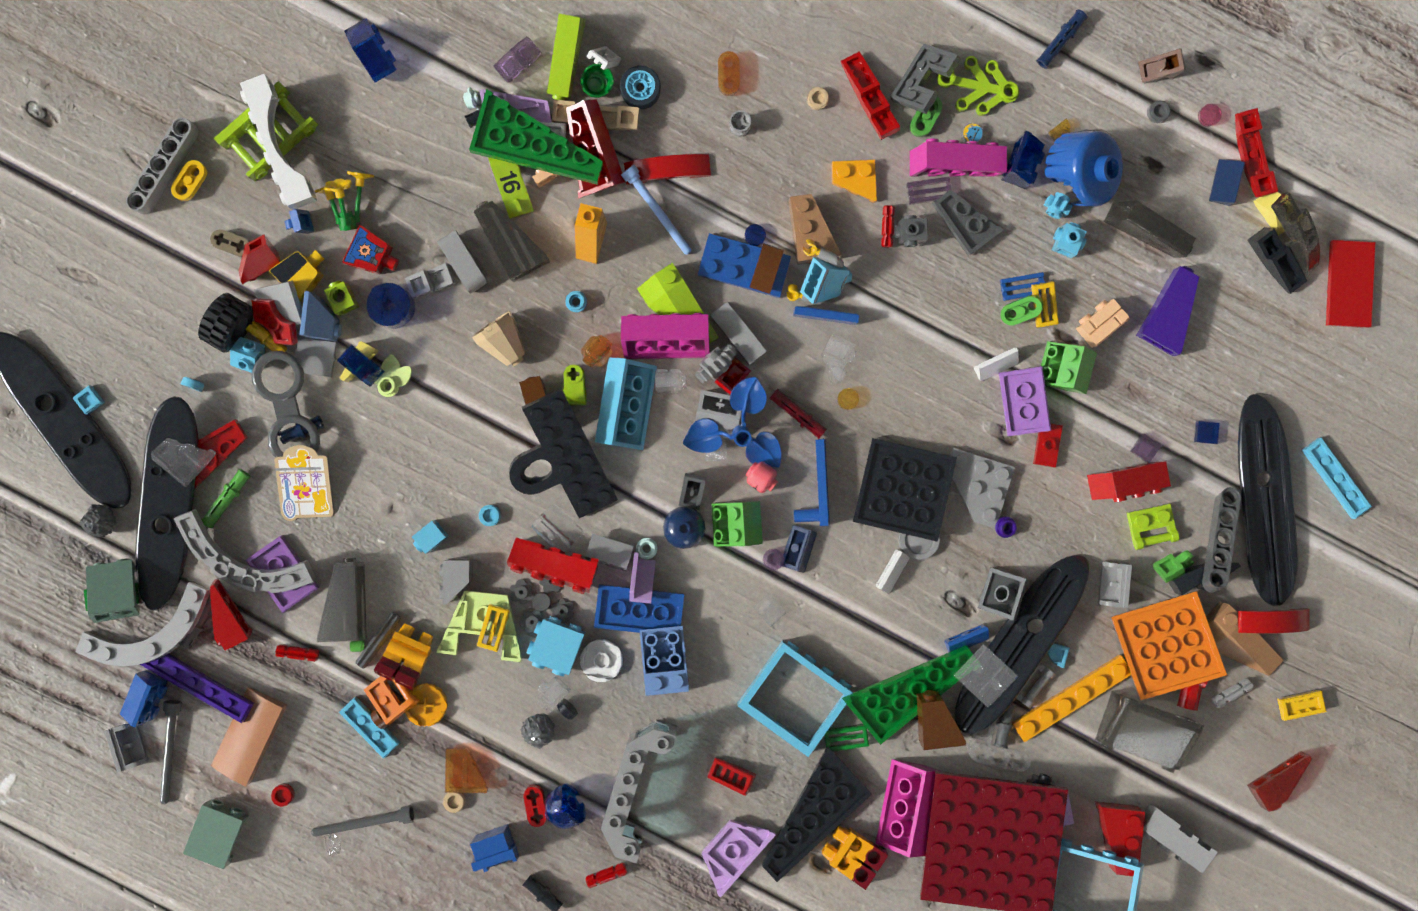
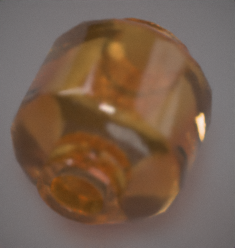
(596, 351)

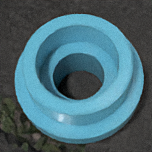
(569, 301)

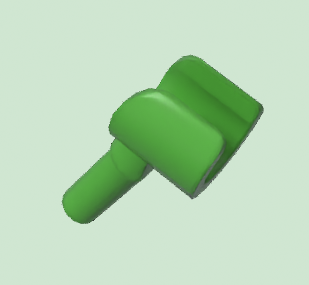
(357, 646)

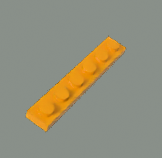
(1071, 698)

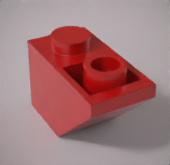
(257, 259)

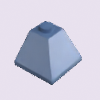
(318, 319)

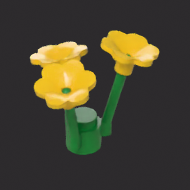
(345, 219)

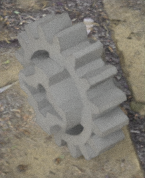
(715, 363)

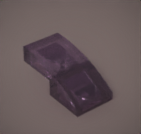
(517, 59)

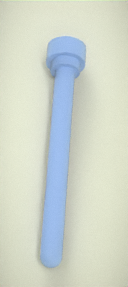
(632, 176)

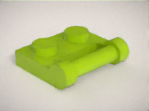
(1151, 519)

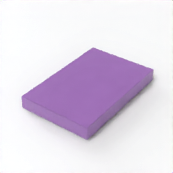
(1025, 401)
(276, 556)

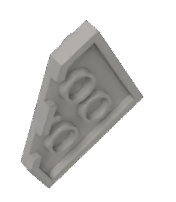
(981, 485)

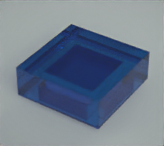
(1206, 432)

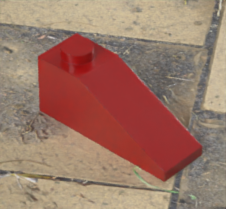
(228, 622)

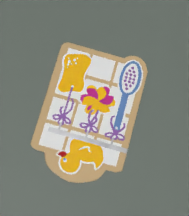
(303, 484)

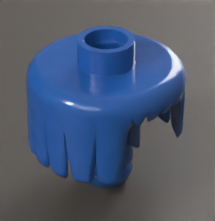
(1088, 163)

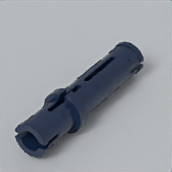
(1076, 20)

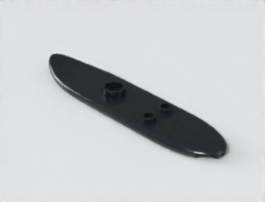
(64, 427)
(1267, 508)
(162, 555)
(1052, 601)

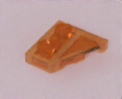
(462, 772)

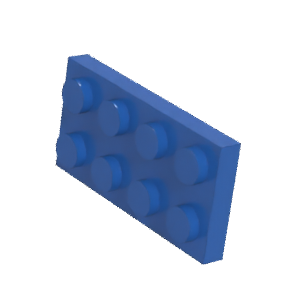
(736, 263)
(618, 613)

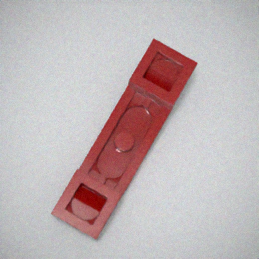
(1253, 154)
(671, 167)
(1274, 621)

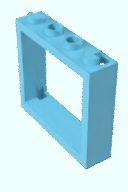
(809, 662)
(1111, 858)

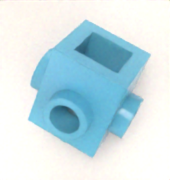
(1069, 239)
(245, 354)

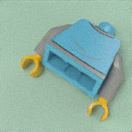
(824, 278)

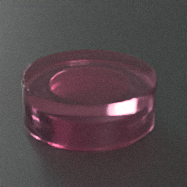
(1209, 115)

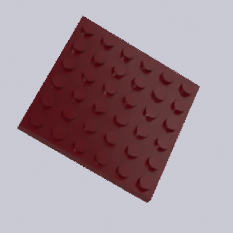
(993, 843)

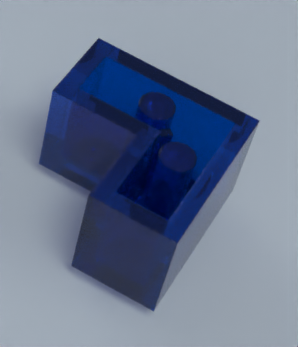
(369, 48)

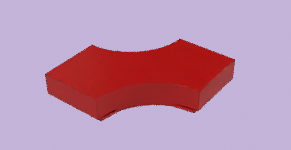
(267, 314)

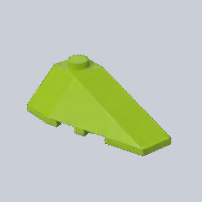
(669, 294)

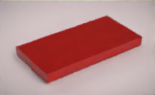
(1350, 284)

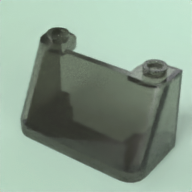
(1148, 732)

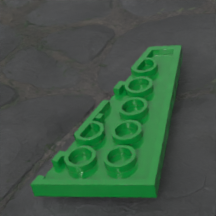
(522, 140)
(893, 702)

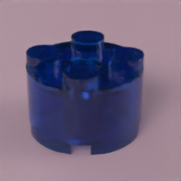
(395, 316)

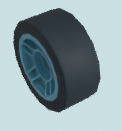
(649, 80)

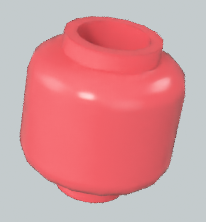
(762, 477)

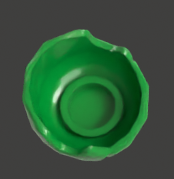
(596, 81)

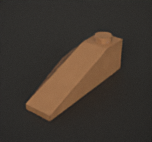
(1242, 647)

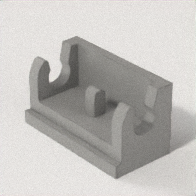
(609, 552)
(1115, 584)
(126, 746)

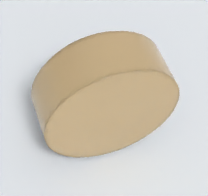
(818, 98)
(454, 802)

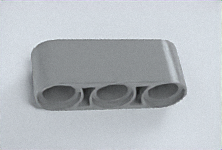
(462, 261)

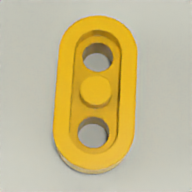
(187, 179)

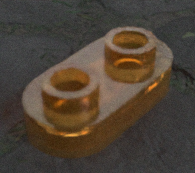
(728, 74)

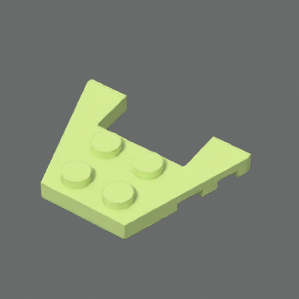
(470, 617)

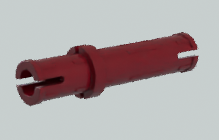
(779, 399)

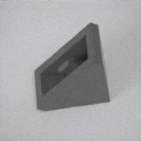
(692, 491)

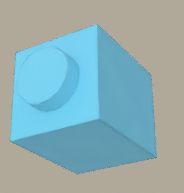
(429, 537)

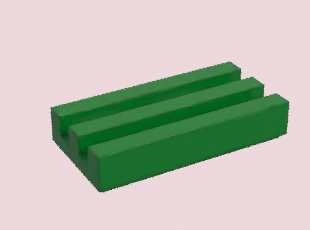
(865, 743)

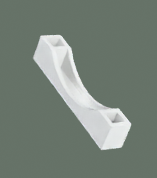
(263, 101)

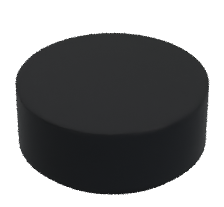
(567, 709)

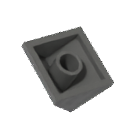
(1002, 594)

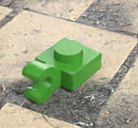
(1172, 567)

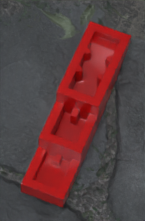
(869, 95)

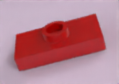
(1048, 446)

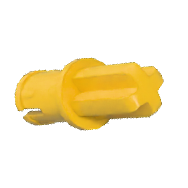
(265, 337)

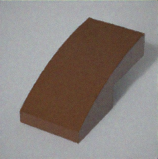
(766, 268)

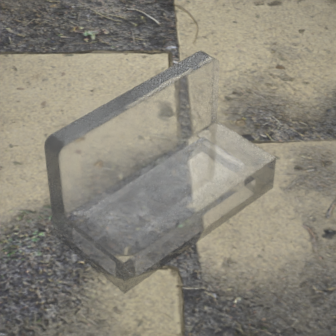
(557, 528)

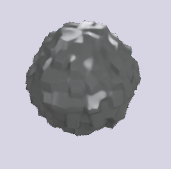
(98, 520)
(538, 730)

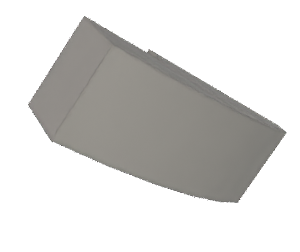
(738, 333)

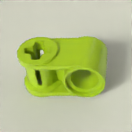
(575, 390)

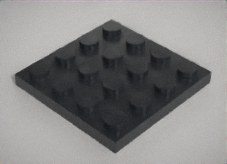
(904, 489)

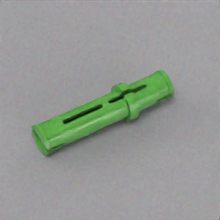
(226, 497)

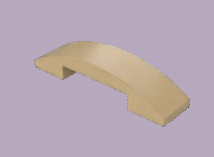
(618, 119)

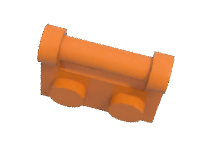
(387, 702)

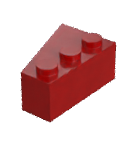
(1129, 481)
(1122, 831)

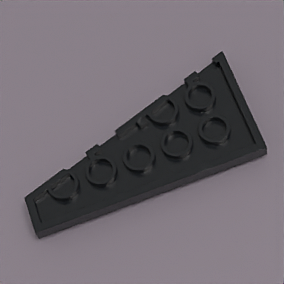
(821, 807)

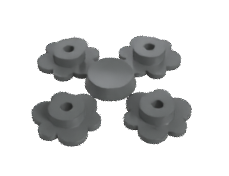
(541, 602)

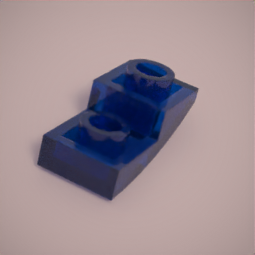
(360, 365)

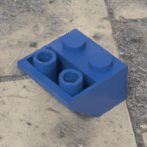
(143, 698)

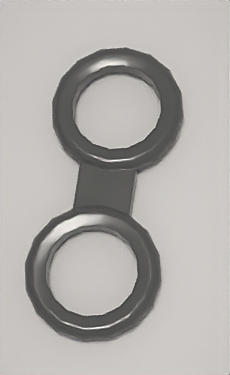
(284, 404)

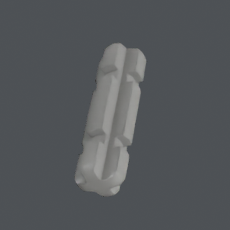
(1232, 693)

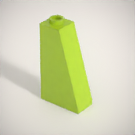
(565, 56)

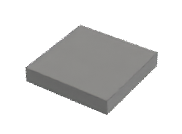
(285, 299)

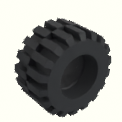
(225, 322)

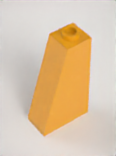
(589, 232)

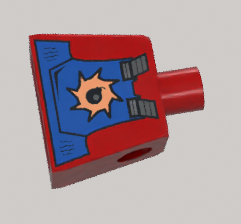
(369, 253)

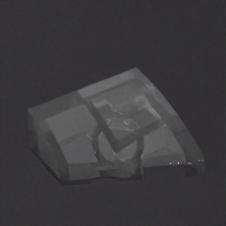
(181, 460)

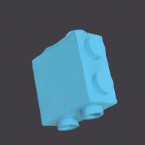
(555, 645)

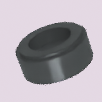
(1158, 111)

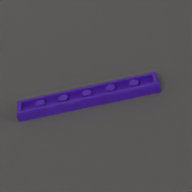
(201, 686)

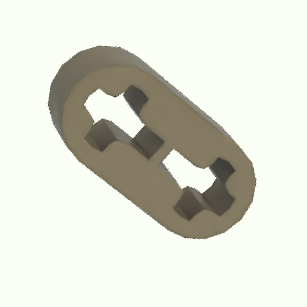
(229, 248)

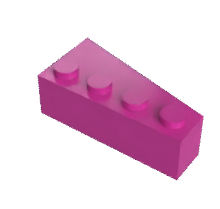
(958, 159)

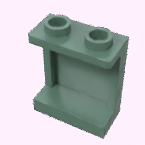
(111, 590)
(215, 833)

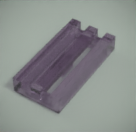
(911, 193)

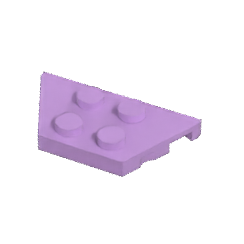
(733, 852)

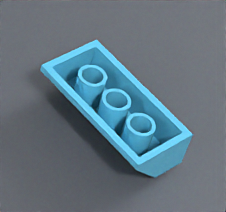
(625, 403)

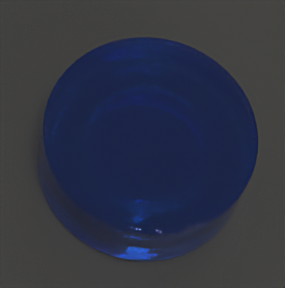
(755, 235)

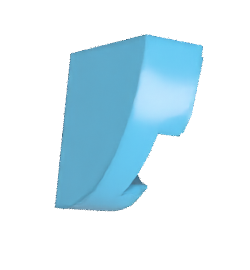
(1058, 654)

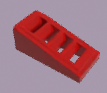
(734, 769)

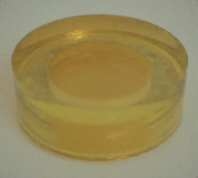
(848, 399)

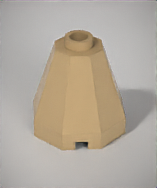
(502, 340)

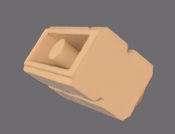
(1102, 323)

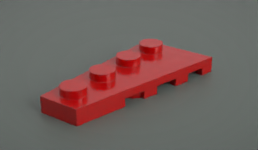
(224, 443)

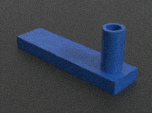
(822, 513)

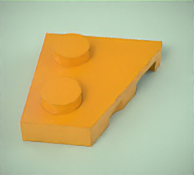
(856, 177)

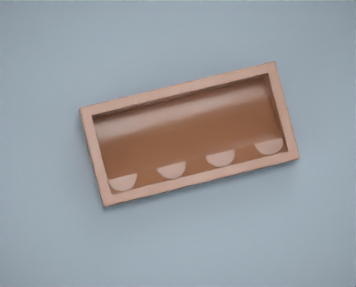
(248, 741)

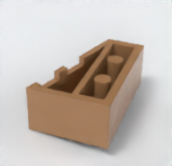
(809, 224)

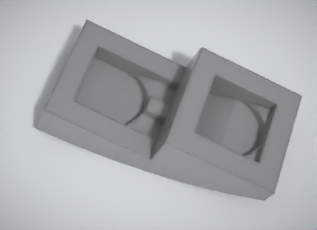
(430, 281)

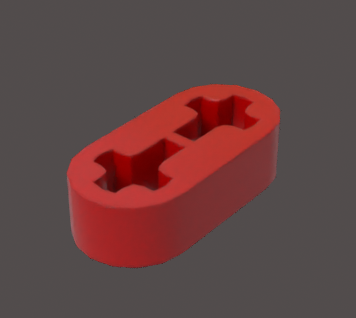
(530, 806)

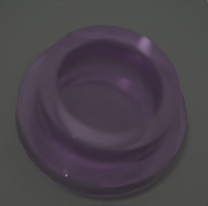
(773, 559)

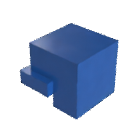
(493, 848)

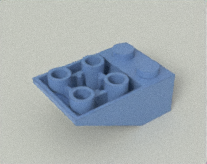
(664, 660)

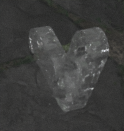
(989, 750)

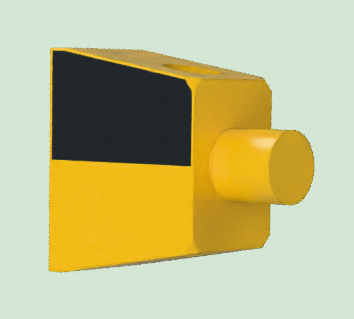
(301, 270)

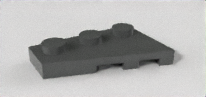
(965, 223)

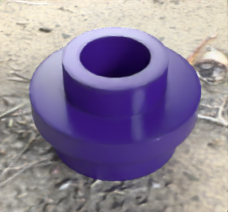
(1010, 527)

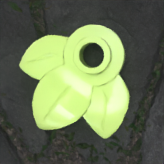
(393, 374)

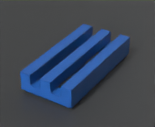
(1004, 289)

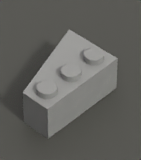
(1177, 839)

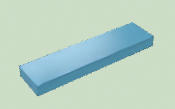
(1336, 478)

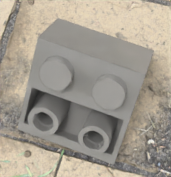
(718, 408)

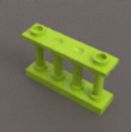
(242, 124)

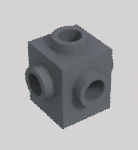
(916, 225)

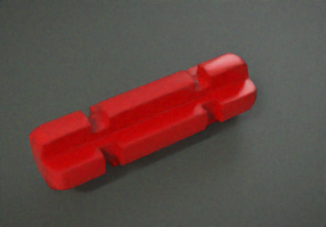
(887, 226)
(297, 653)
(606, 875)

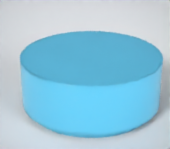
(192, 384)
(489, 515)

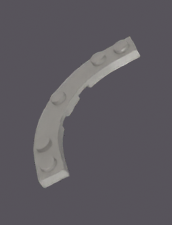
(233, 571)
(155, 647)

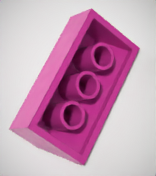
(665, 336)
(906, 808)

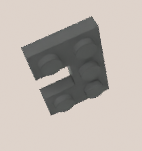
(910, 88)

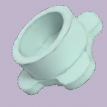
(472, 99)

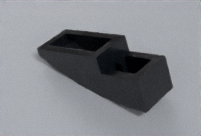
(1277, 259)
(1193, 578)

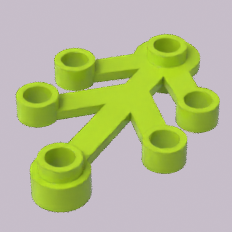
(982, 86)

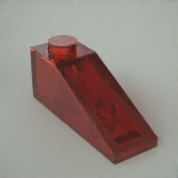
(1278, 784)

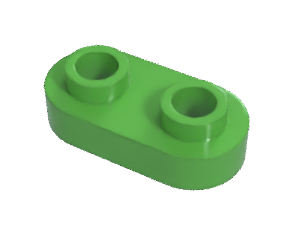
(926, 120)
(1022, 309)

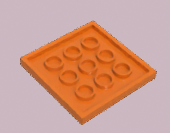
(1168, 646)

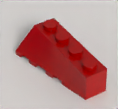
(591, 134)
(553, 565)

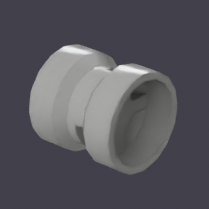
(741, 119)

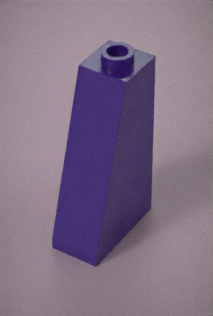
(1170, 314)

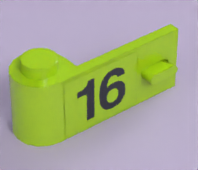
(511, 187)

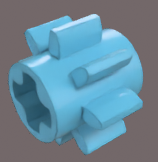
(1058, 205)

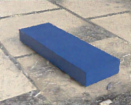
(826, 315)

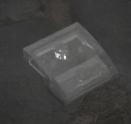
(985, 675)

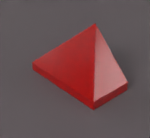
(735, 374)

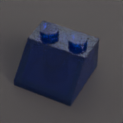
(1023, 161)

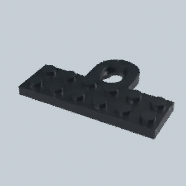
(567, 451)

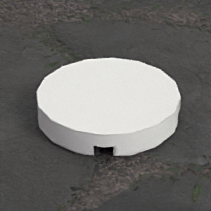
(601, 660)

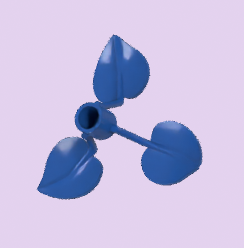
(750, 398)

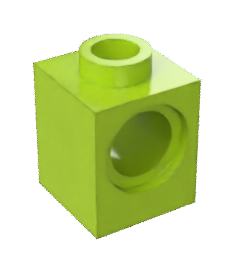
(348, 304)

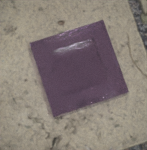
(1145, 448)

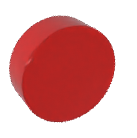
(282, 795)

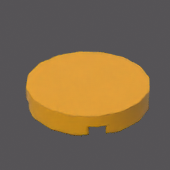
(431, 705)

